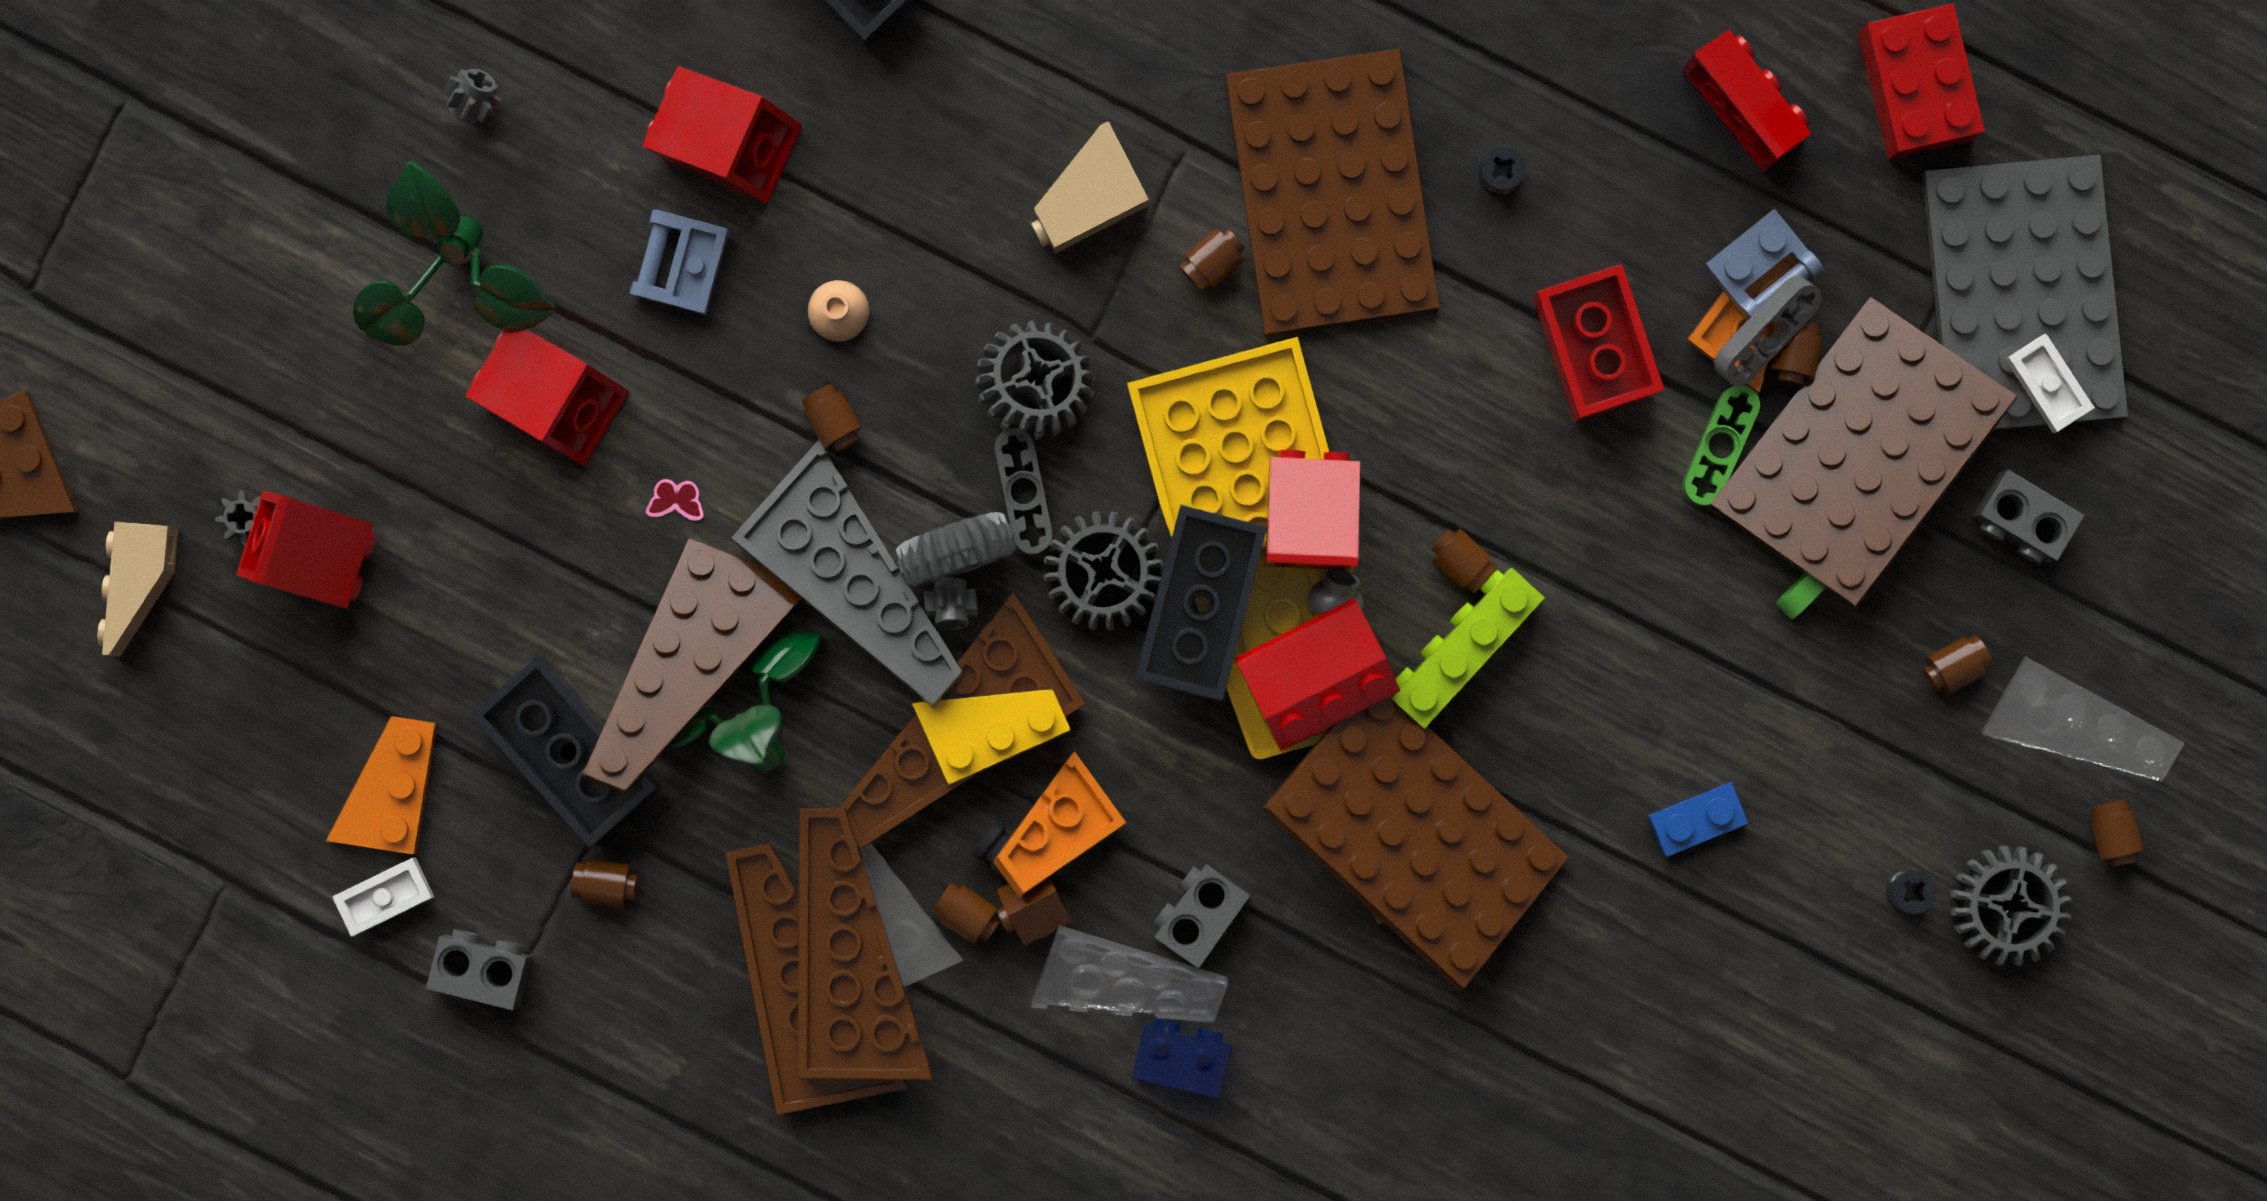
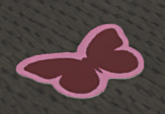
(679, 497)

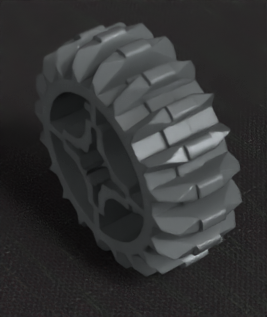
(1025, 348)
(1121, 537)
(955, 549)
(2048, 913)

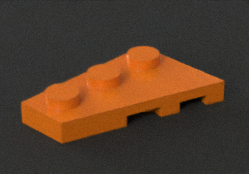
(1725, 319)
(391, 791)
(1059, 828)

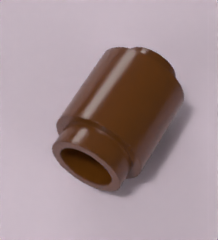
(1212, 259)
(1799, 356)
(832, 418)
(1462, 560)
(1957, 665)
(2116, 832)
(604, 883)
(966, 913)

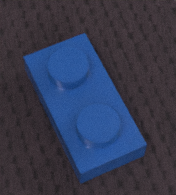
(1697, 819)

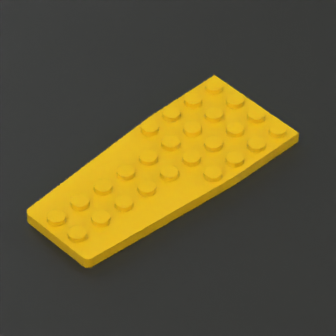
(1210, 450)

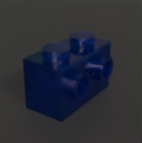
(1182, 1058)

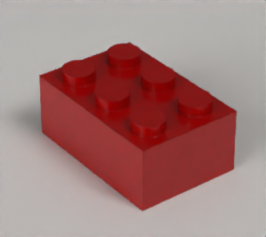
(1921, 81)
(1598, 343)

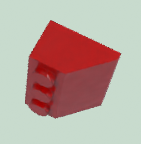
(1747, 99)
(1317, 674)

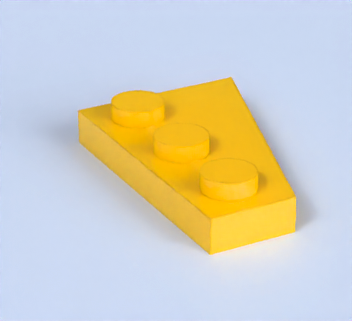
(989, 729)

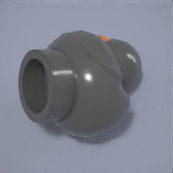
(1333, 591)

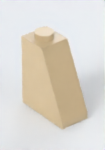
(1089, 194)

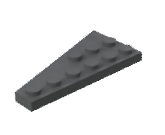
(833, 560)

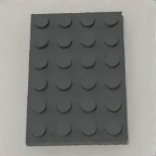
(2022, 258)

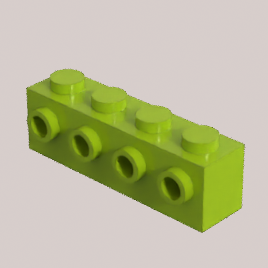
(1473, 640)

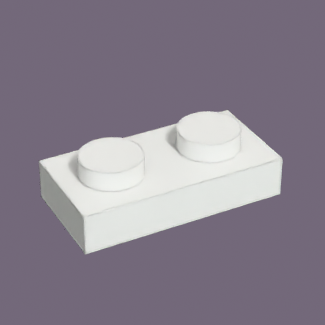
(2049, 383)
(383, 896)

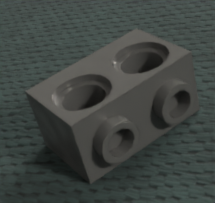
(2031, 506)
(1210, 921)
(478, 982)

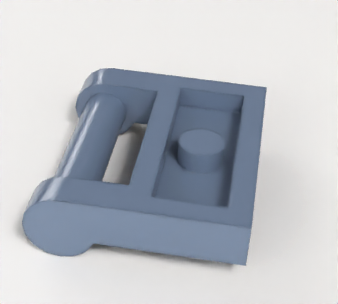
(1754, 255)
(693, 265)

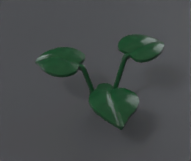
(423, 207)
(752, 735)

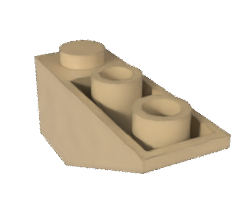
(139, 571)

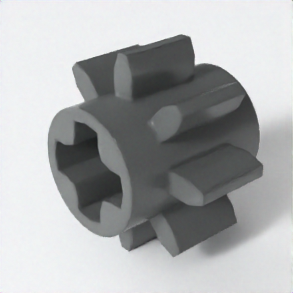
(472, 96)
(236, 509)
(951, 604)

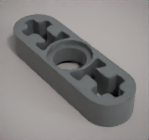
(1754, 360)
(1041, 521)

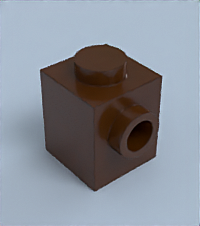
(1033, 913)

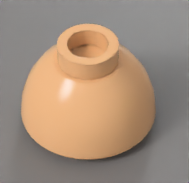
(838, 310)

